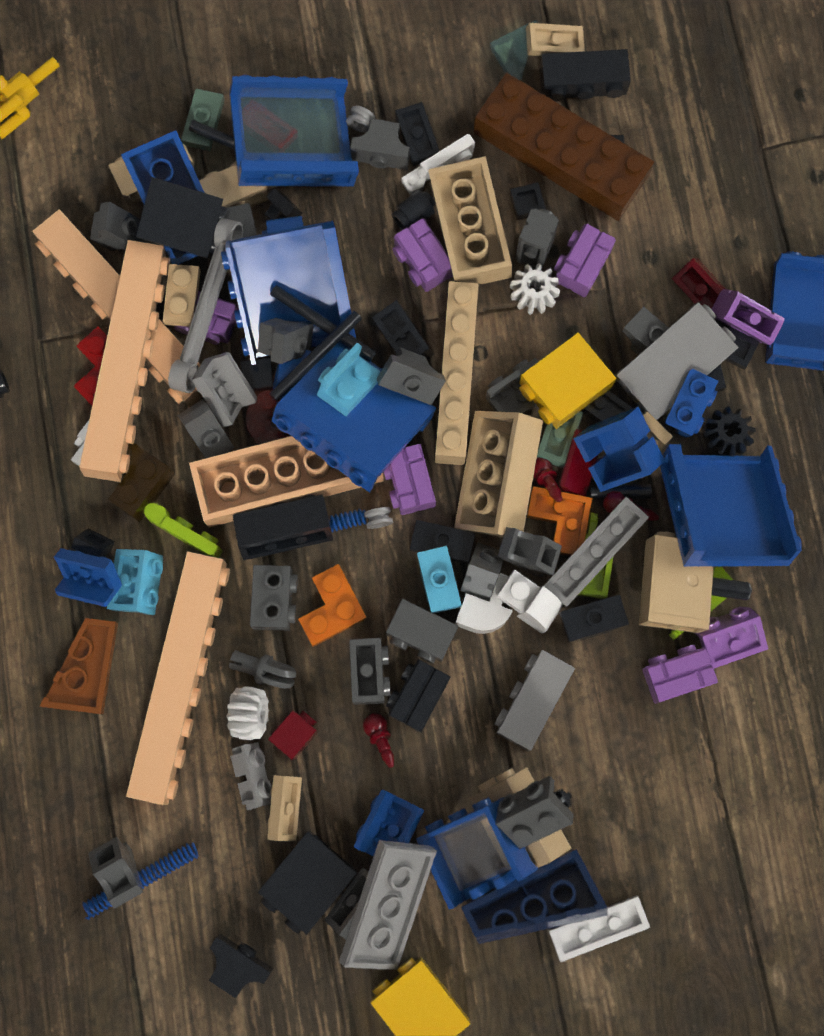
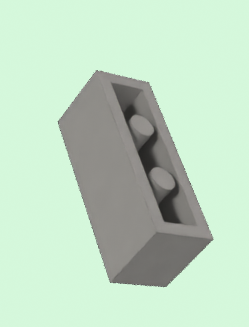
(533, 700)

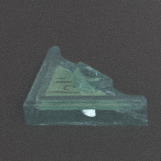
(512, 51)

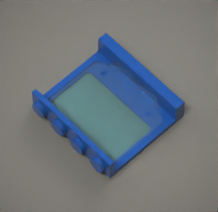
(291, 131)

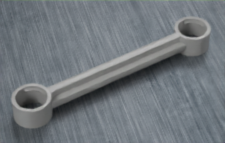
(184, 369)

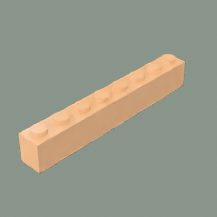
(99, 282)
(124, 361)
(177, 679)

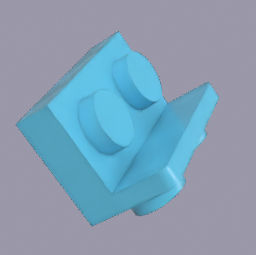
(347, 381)
(140, 581)

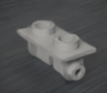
(250, 761)

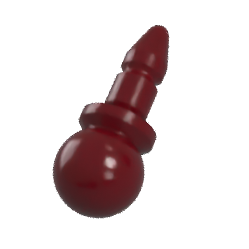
(546, 477)
(614, 498)
(376, 728)

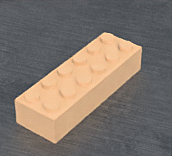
(261, 478)

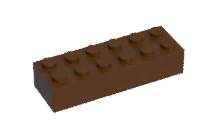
(562, 146)

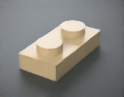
(553, 38)
(181, 294)
(284, 808)

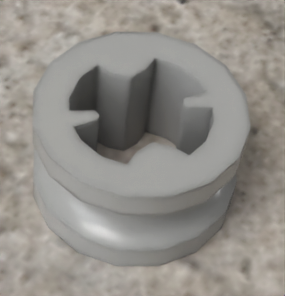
(360, 118)
(378, 517)

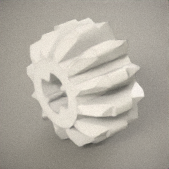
(538, 279)
(247, 713)

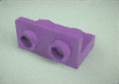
(733, 636)

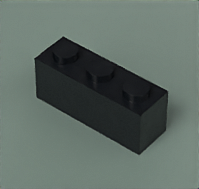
(585, 74)
(282, 527)

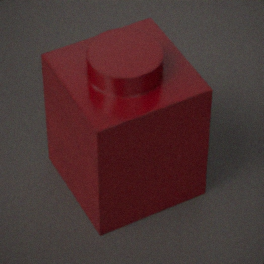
(294, 734)

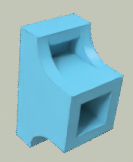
(438, 580)

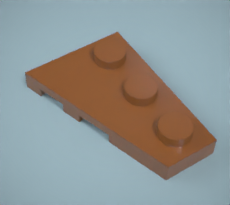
(86, 670)

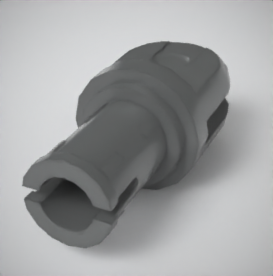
(264, 669)

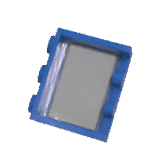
(474, 854)

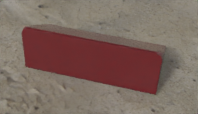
(698, 283)
(576, 475)

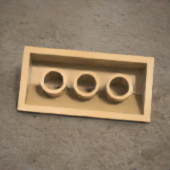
(471, 222)
(498, 472)

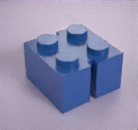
(626, 446)

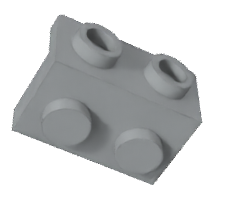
(223, 387)

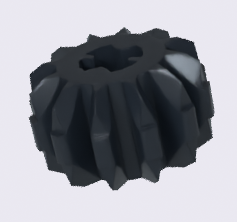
(717, 430)

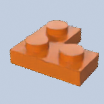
(569, 515)
(339, 611)

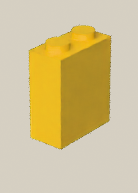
(566, 381)
(418, 1003)

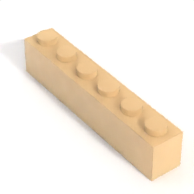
(457, 371)

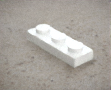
(581, 937)

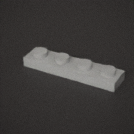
(596, 551)

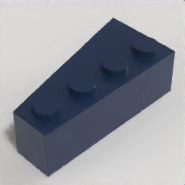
(544, 900)

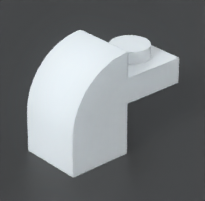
(534, 603)
(482, 615)

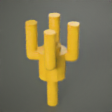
(18, 93)

